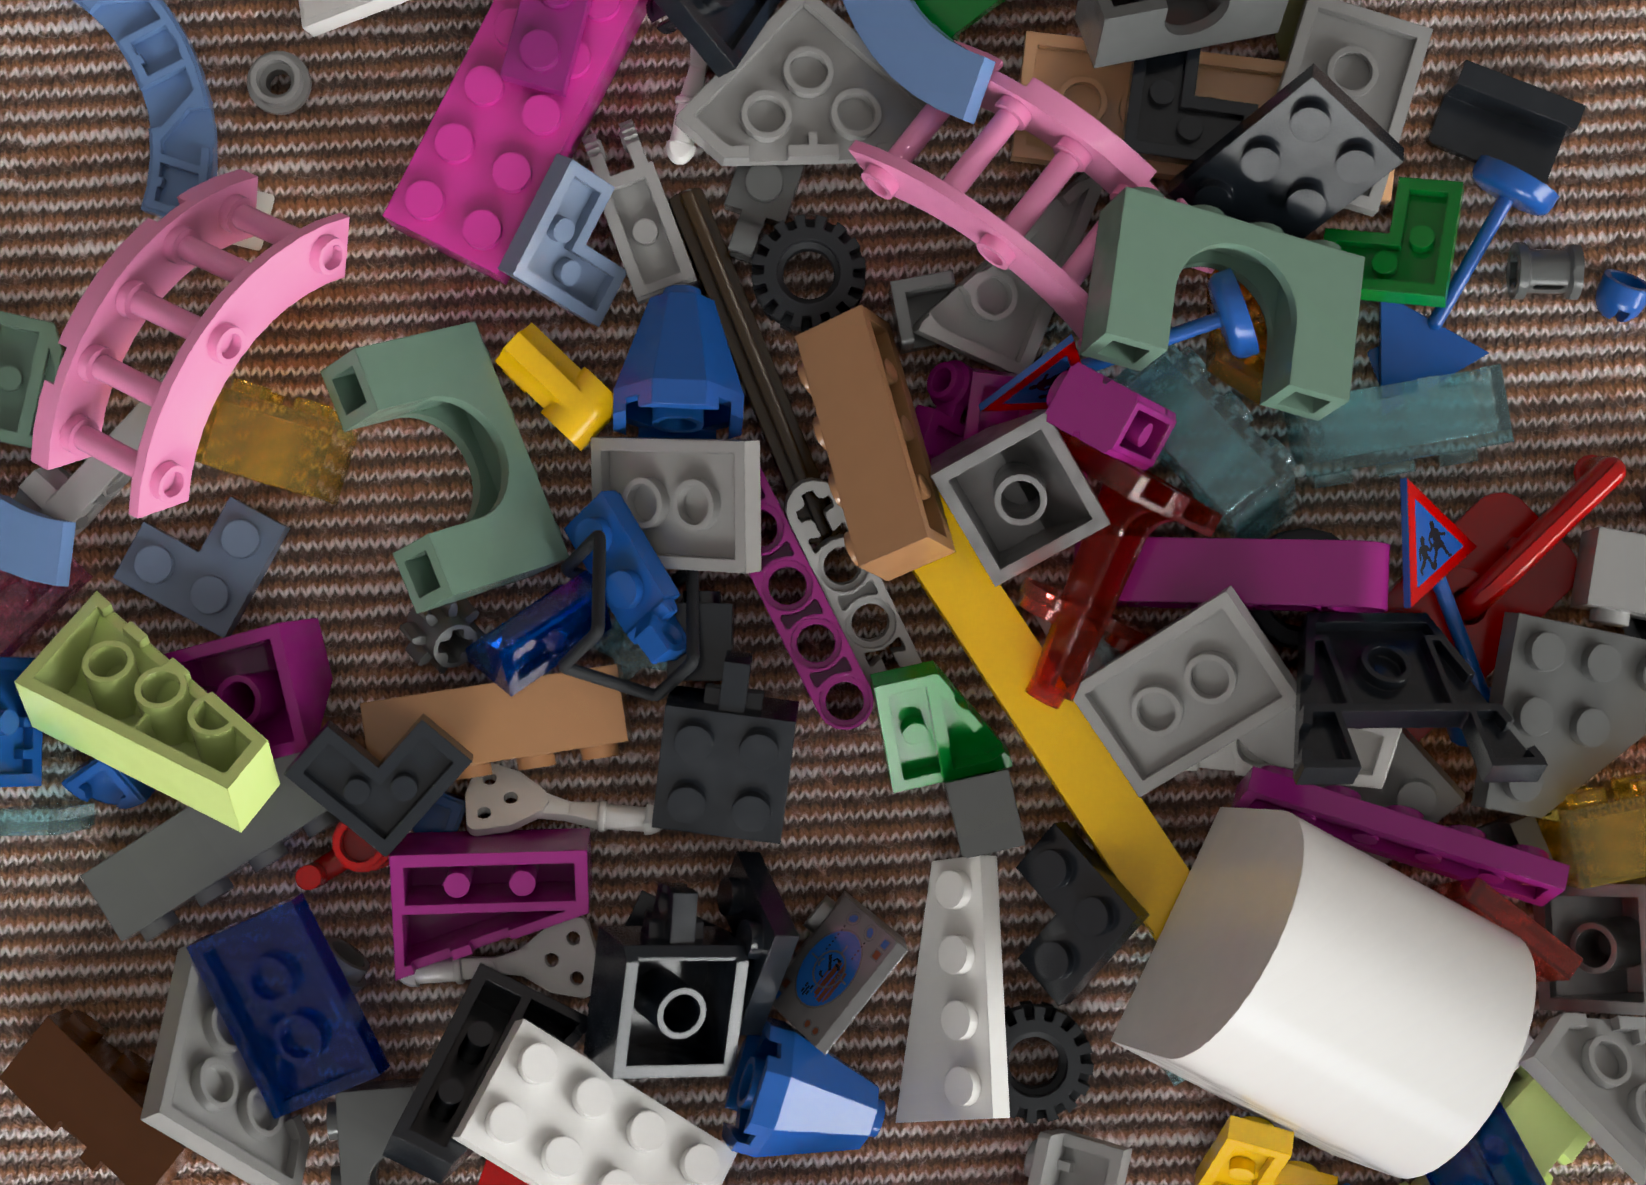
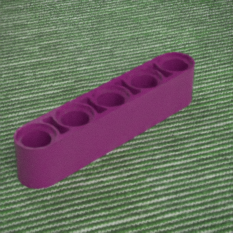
(1263, 573)
(811, 610)

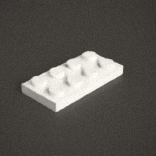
(567, 1123)

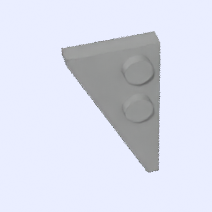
(992, 310)

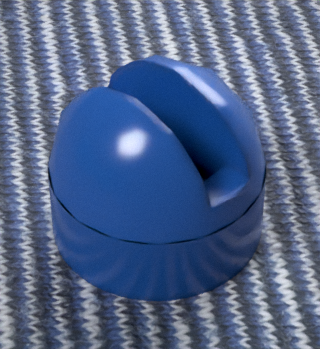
(1620, 295)

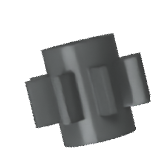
(442, 634)

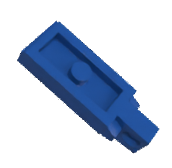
(635, 579)

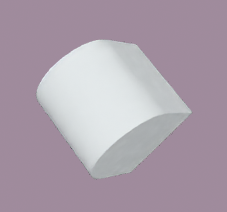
(1332, 995)

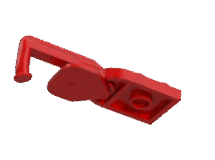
(1517, 559)

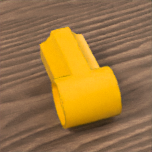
(569, 395)

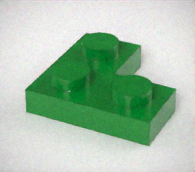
(1417, 255)

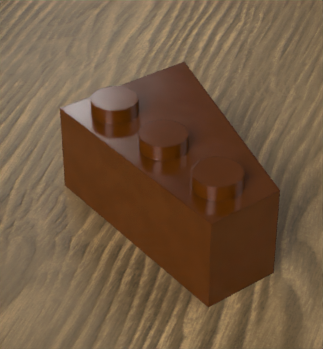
(96, 1095)

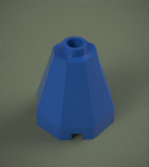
(679, 371)
(797, 1098)

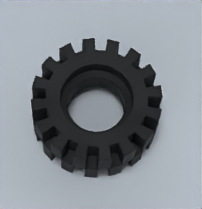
(799, 237)
(1073, 1061)

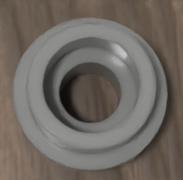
(266, 69)

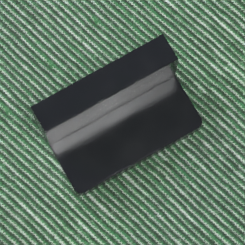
(1502, 119)

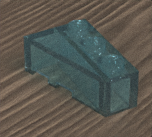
(1401, 423)
(1217, 448)

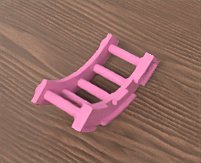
(1078, 145)
(132, 291)

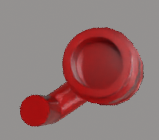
(347, 852)

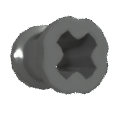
(1545, 271)

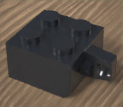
(725, 758)
(666, 994)

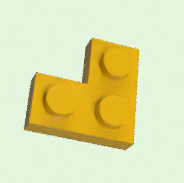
(1256, 1154)

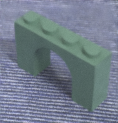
(1301, 286)
(453, 385)

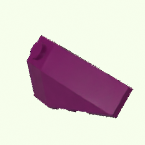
(270, 678)

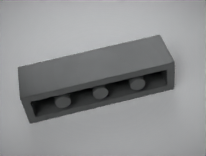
(195, 857)

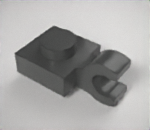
(760, 198)

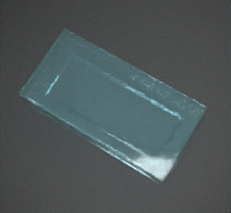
(46, 819)

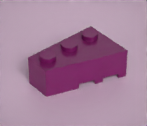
(475, 890)

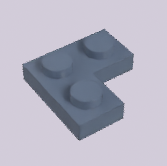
(552, 238)
(208, 583)

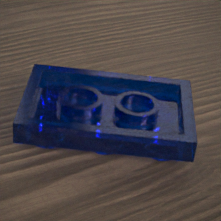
(288, 1006)

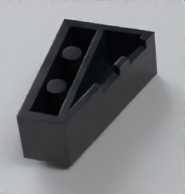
(461, 1063)

